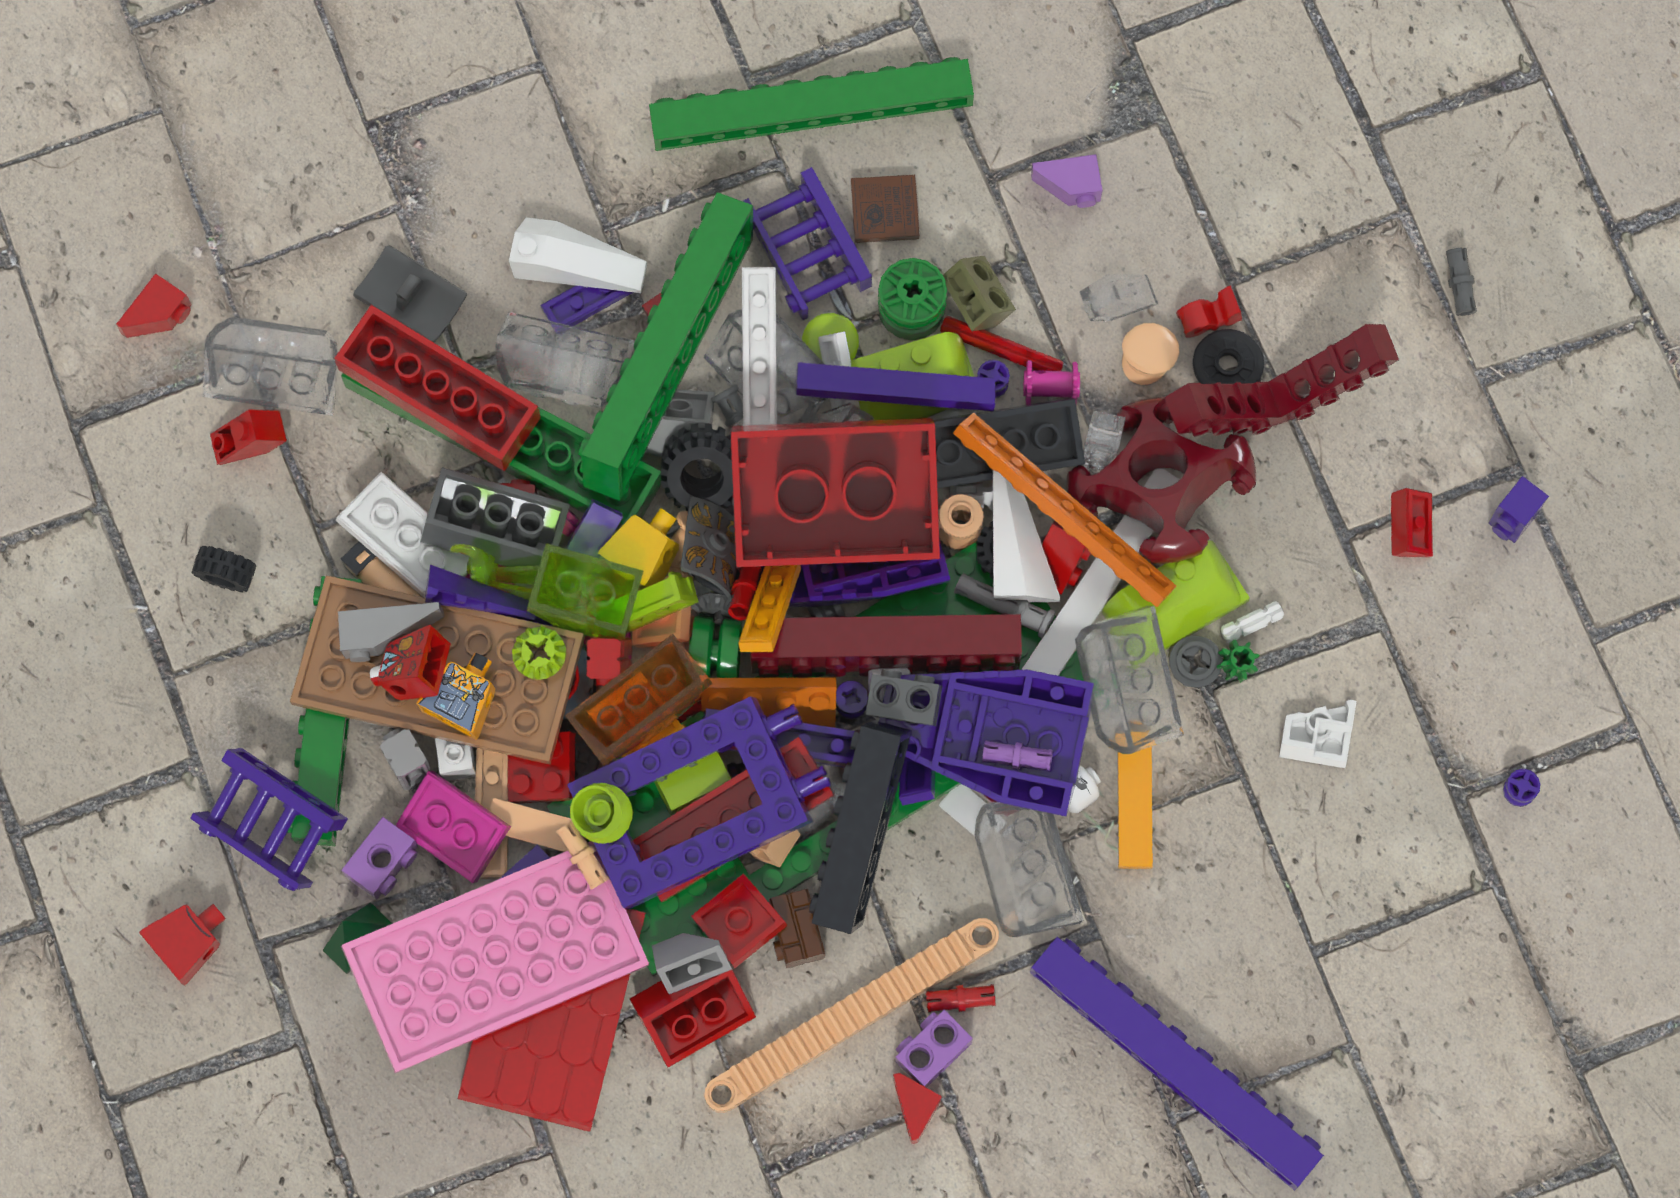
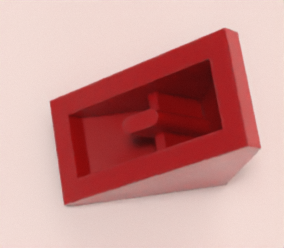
(917, 1105)

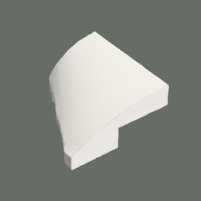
(1319, 735)

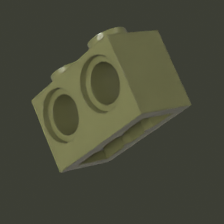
(978, 293)

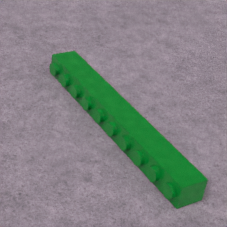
(811, 104)

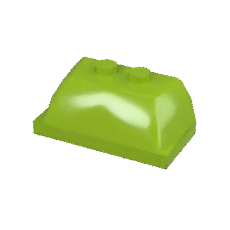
(934, 354)
(1202, 595)

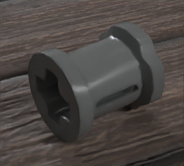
(721, 399)

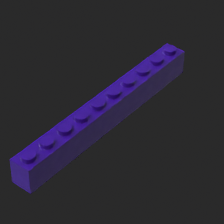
(1176, 1063)

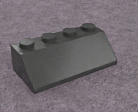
(493, 518)

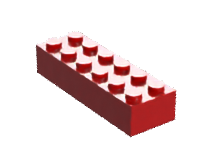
(437, 387)

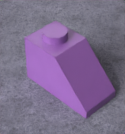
(1070, 179)

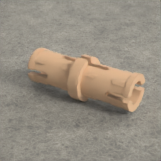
(583, 855)

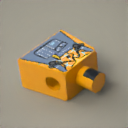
(462, 697)

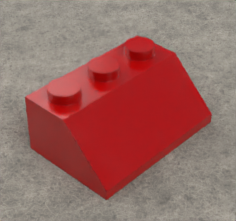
(692, 1016)

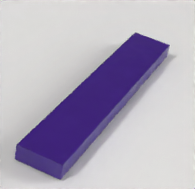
(895, 386)

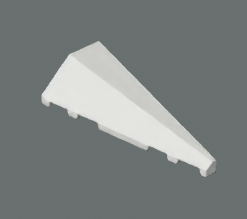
(1018, 555)

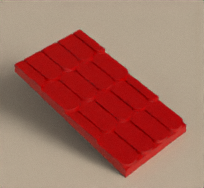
(551, 1060)

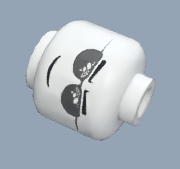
(1085, 790)

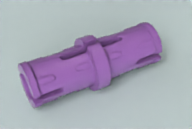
(1017, 755)

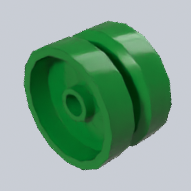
(715, 653)

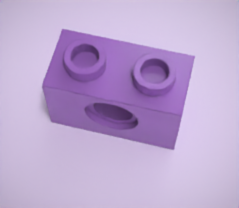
(382, 839)

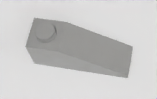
(370, 630)

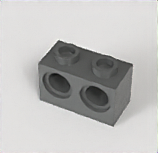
(903, 707)

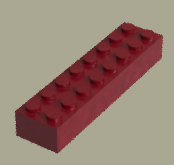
(891, 642)

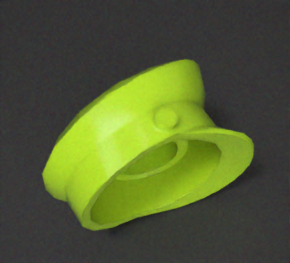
(829, 324)
(601, 812)

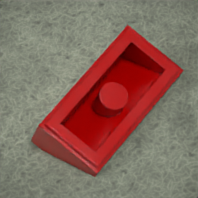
(1411, 523)

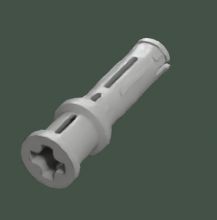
(981, 593)

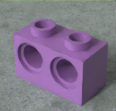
(939, 1054)

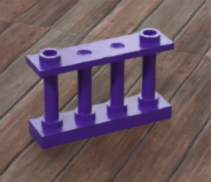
(839, 245)
(296, 802)

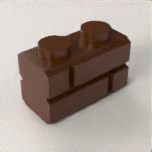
(801, 939)

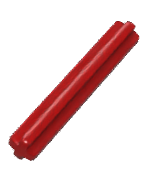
(1001, 346)

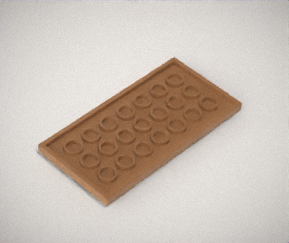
(523, 712)

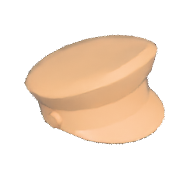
(1148, 353)

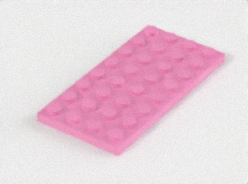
(491, 958)

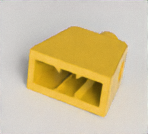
(644, 546)

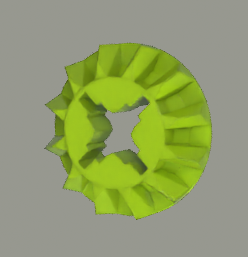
(540, 667)

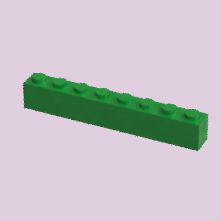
(320, 758)

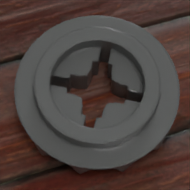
(713, 606)
(1188, 648)

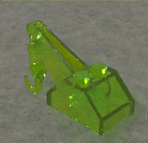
(568, 588)

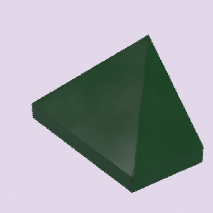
(355, 926)

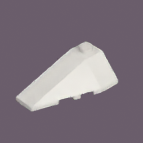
(564, 255)

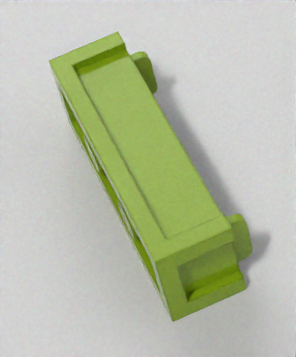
(662, 600)

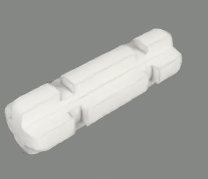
(1252, 622)

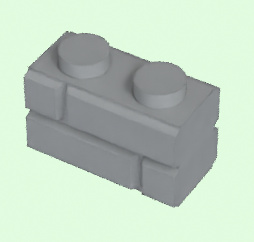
(405, 758)

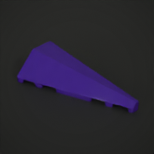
(465, 593)

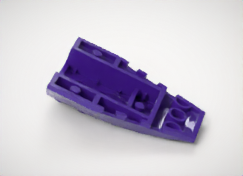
(864, 581)
(1004, 709)

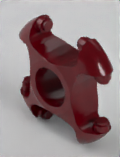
(1168, 508)

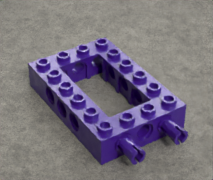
(780, 793)

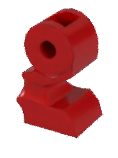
(1206, 315)

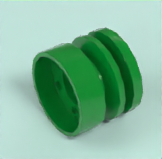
(914, 316)

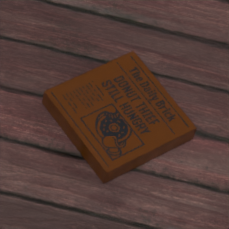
(885, 208)

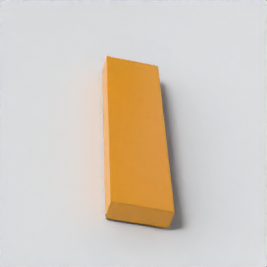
(768, 608)
(1135, 810)

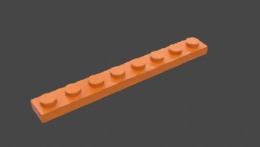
(1064, 509)

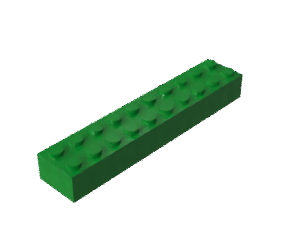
(666, 346)
(551, 461)

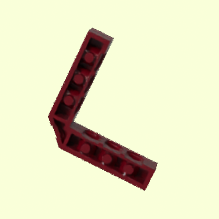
(1260, 405)

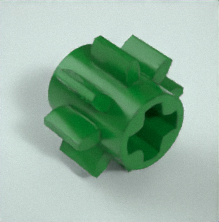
(1229, 660)

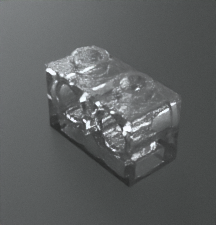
(1102, 440)

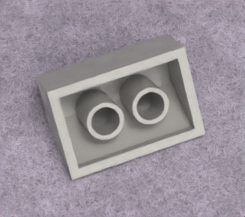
(684, 409)

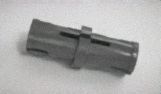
(1461, 281)

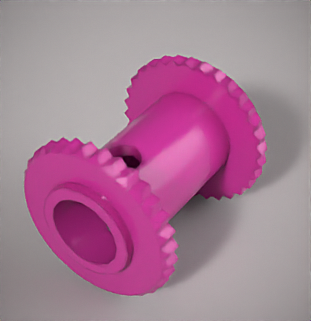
(1051, 383)

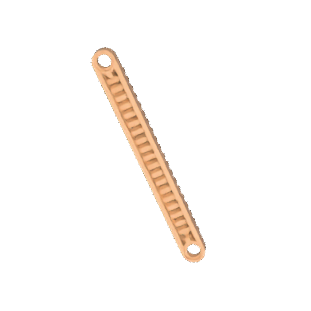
(851, 1015)

